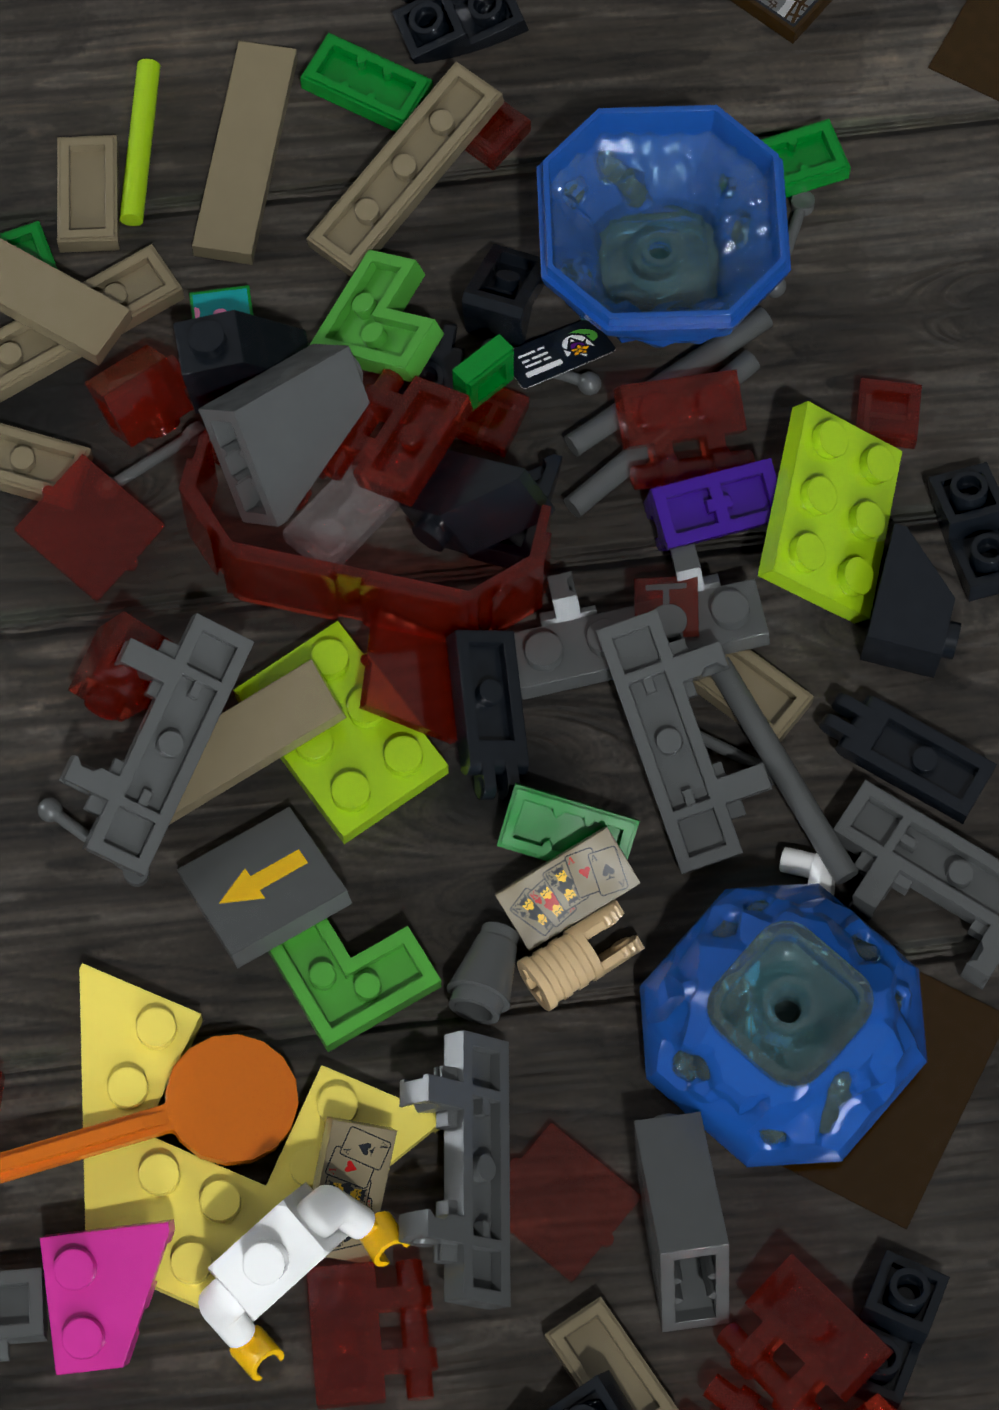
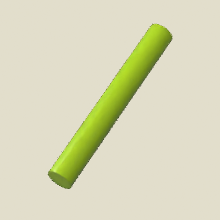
(140, 142)

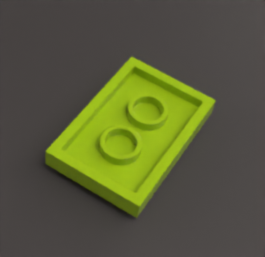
(830, 513)
(363, 762)

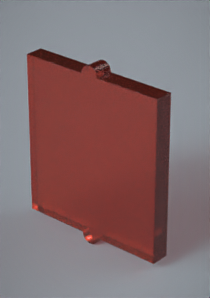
(89, 528)
(408, 677)
(566, 1202)

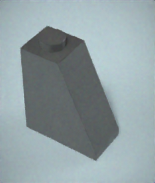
(285, 429)
(683, 1221)

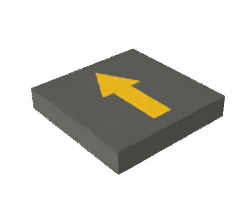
(264, 887)

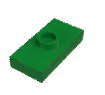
(364, 82)
(810, 157)
(548, 824)

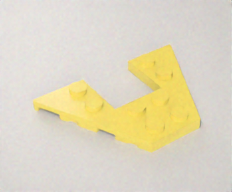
(126, 1064)

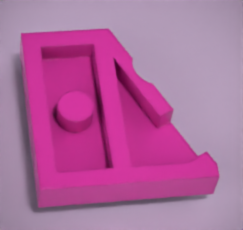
(99, 1291)

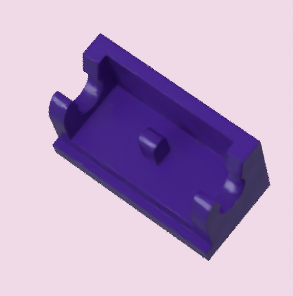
(712, 504)

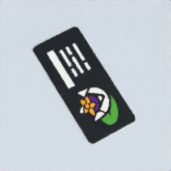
(559, 352)

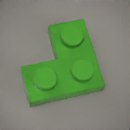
(373, 320)
(355, 993)

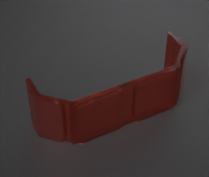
(351, 592)

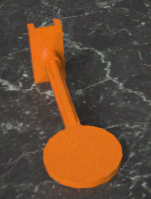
(223, 1102)

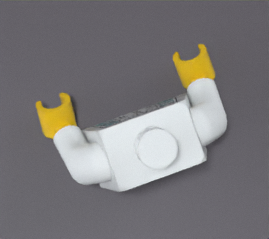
(277, 1256)

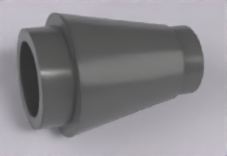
(485, 976)

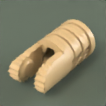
(571, 961)

